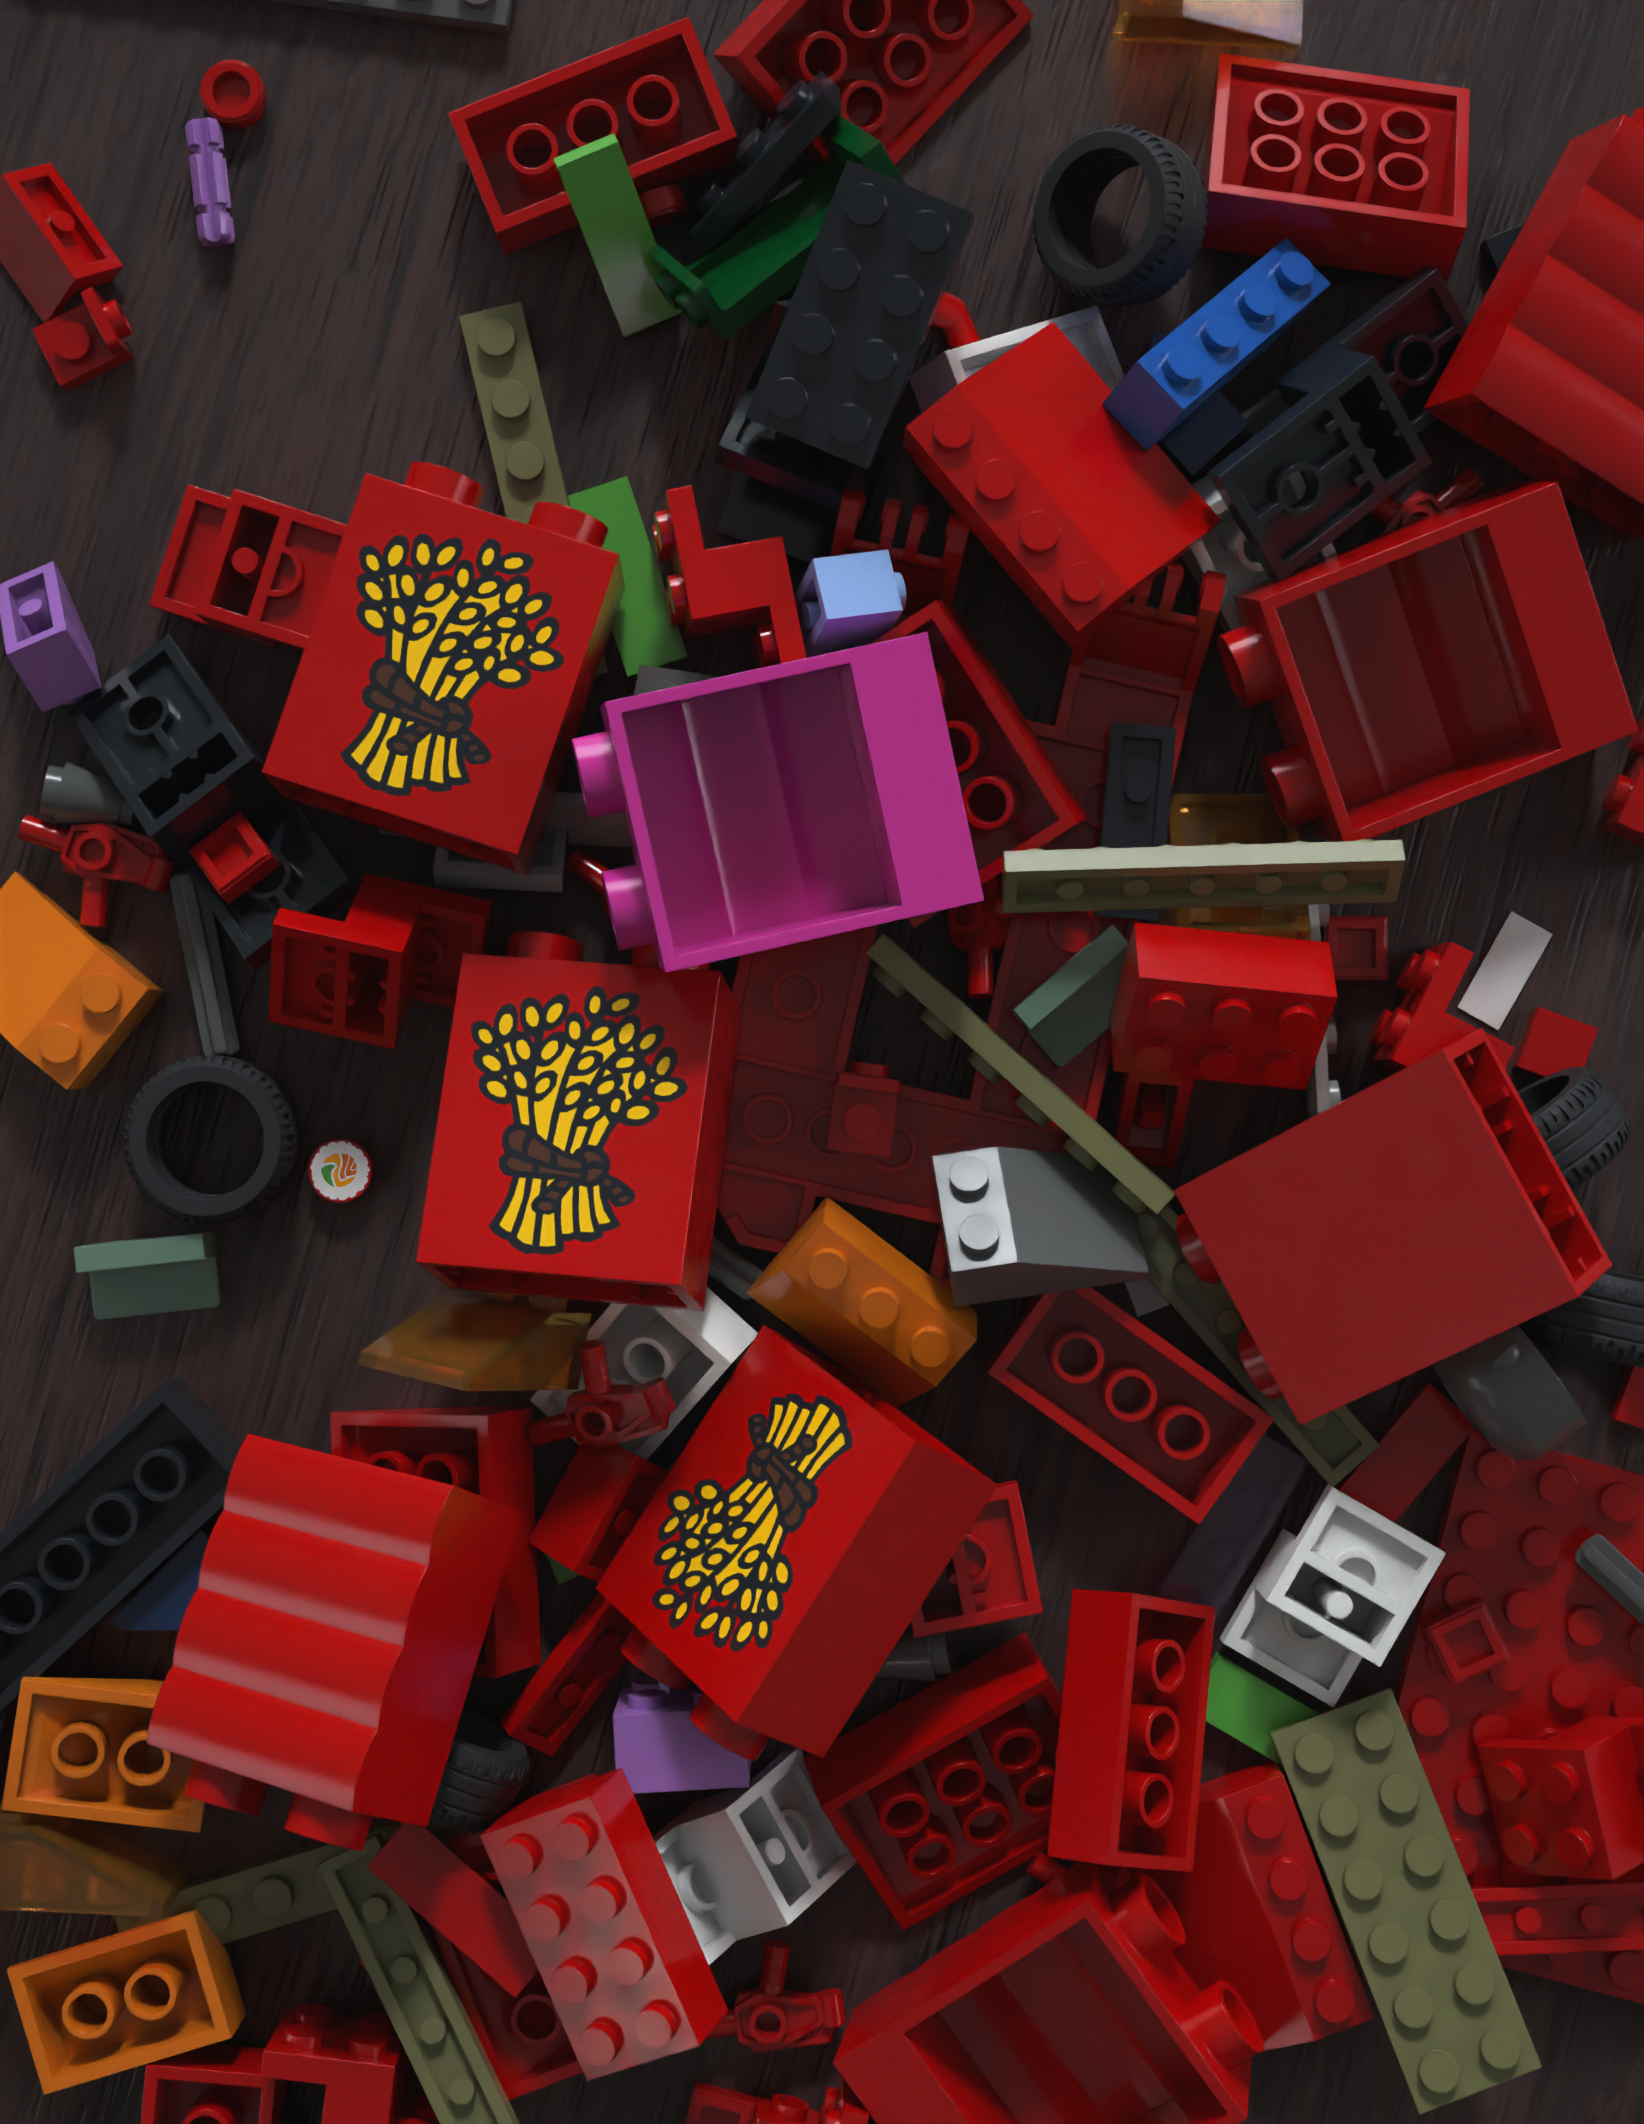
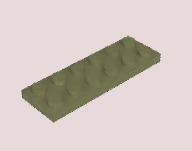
(1404, 1901)

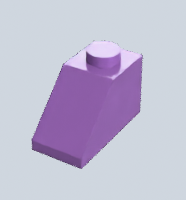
(47, 638)

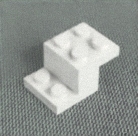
(1332, 1595)
(752, 1855)

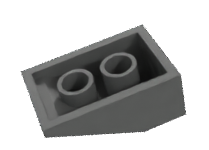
(1032, 1225)

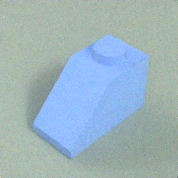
(848, 601)

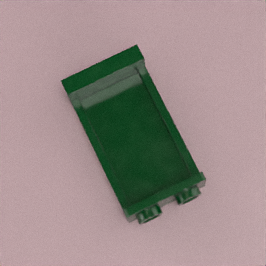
(771, 247)

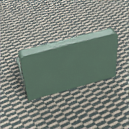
(1076, 999)
(152, 1274)

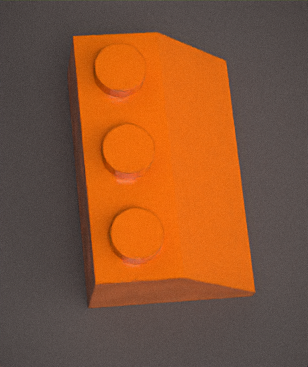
(866, 1305)
(126, 2000)

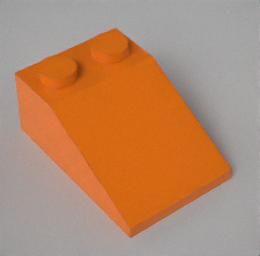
(64, 989)
(87, 1755)

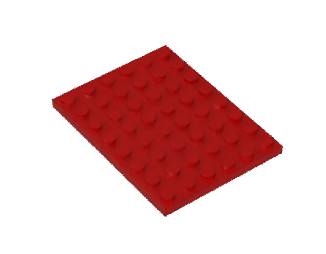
(1570, 1645)

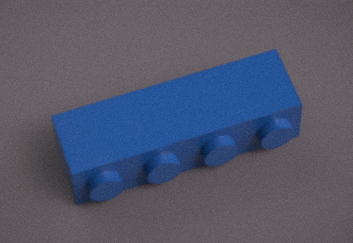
(1215, 344)

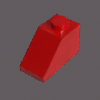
(1151, 1116)

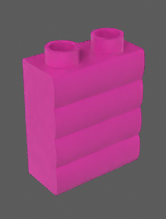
(781, 804)

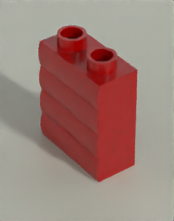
(1559, 338)
(1428, 664)
(331, 1639)
(1057, 2019)

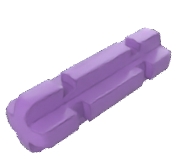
(209, 182)

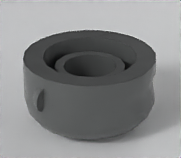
(1511, 1395)

